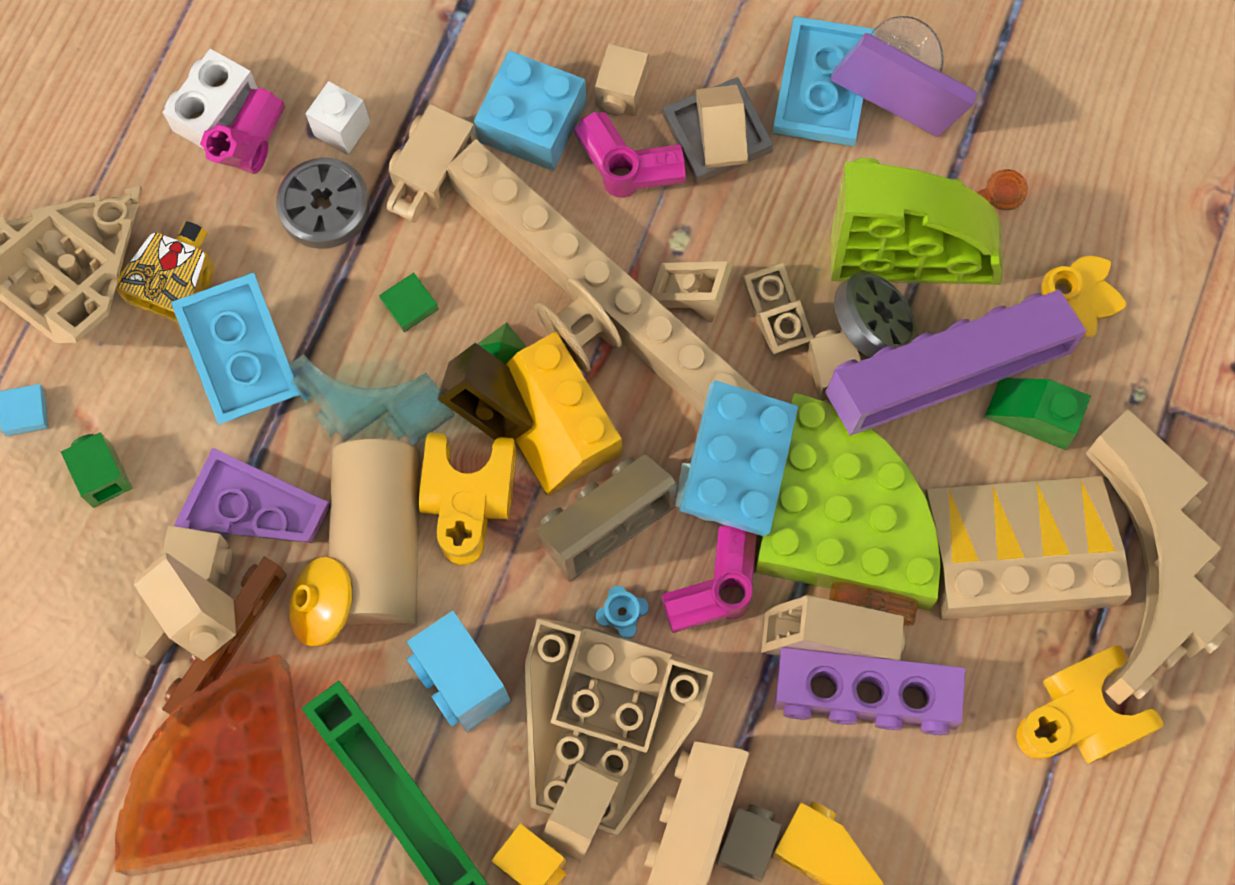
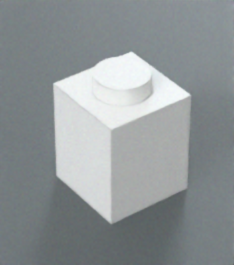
(338, 117)

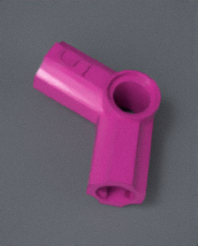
(246, 141)
(608, 152)
(702, 602)

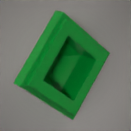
(503, 343)

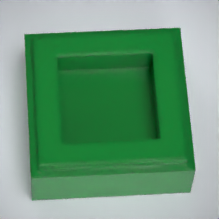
(408, 302)

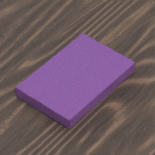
(903, 85)

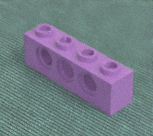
(939, 684)

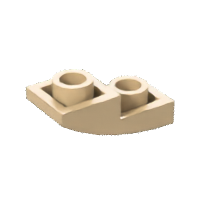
(777, 309)

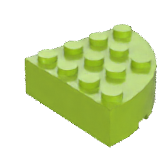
(913, 228)
(849, 512)

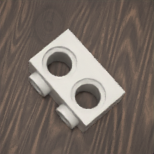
(197, 94)

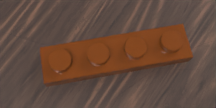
(257, 590)

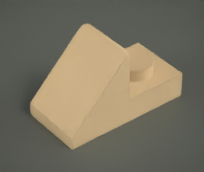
(692, 286)

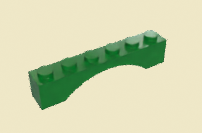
(390, 789)

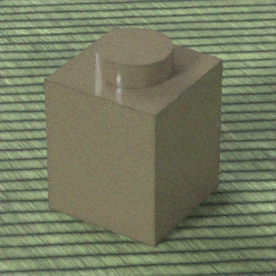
(750, 842)

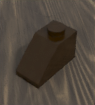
(485, 394)

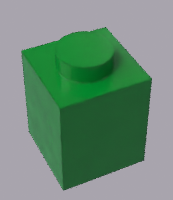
(96, 469)

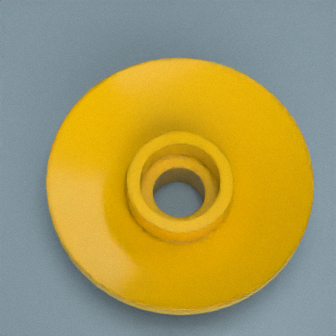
(320, 601)

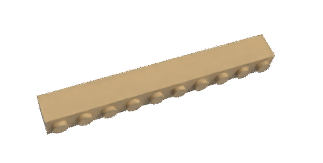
(566, 253)

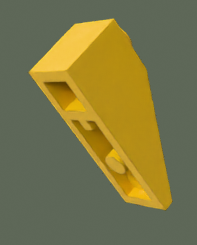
(823, 849)

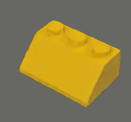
(569, 424)

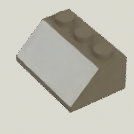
(607, 515)

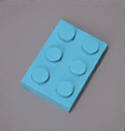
(808, 100)
(235, 348)
(739, 458)

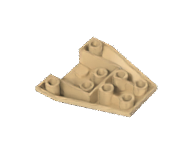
(608, 706)

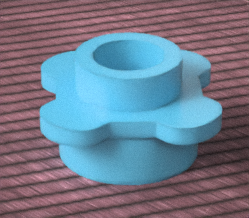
(618, 599)

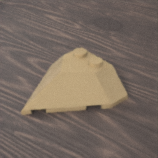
(66, 262)

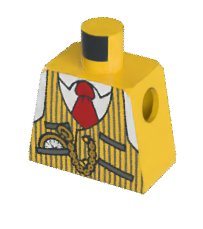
(167, 271)

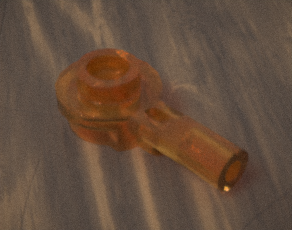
(1005, 189)

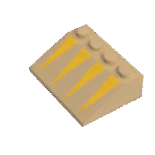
(1028, 548)

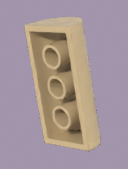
(377, 527)

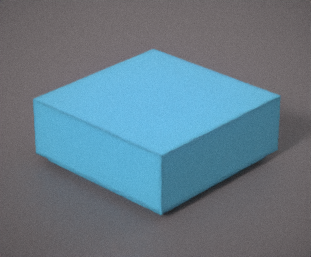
(23, 410)

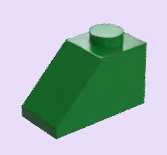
(1039, 409)

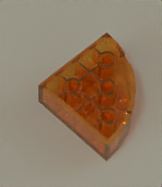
(218, 777)

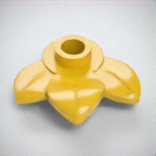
(1088, 292)

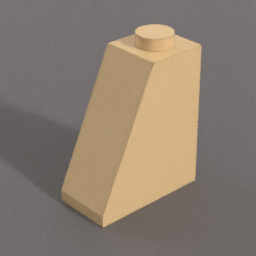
(832, 628)

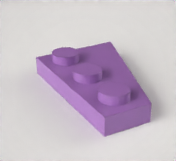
(250, 503)

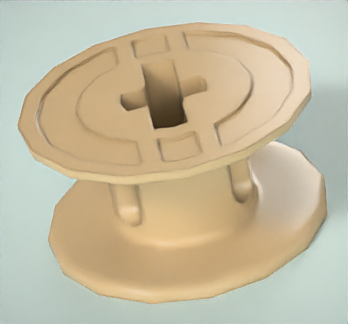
(579, 323)

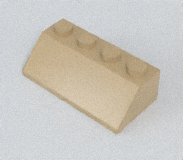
(696, 815)

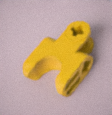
(466, 499)
(1081, 715)

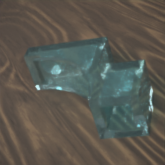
(349, 409)

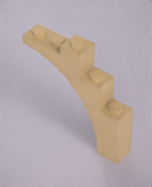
(1176, 553)

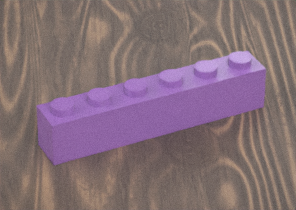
(953, 361)

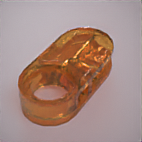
(875, 599)

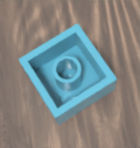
(531, 110)
(456, 666)

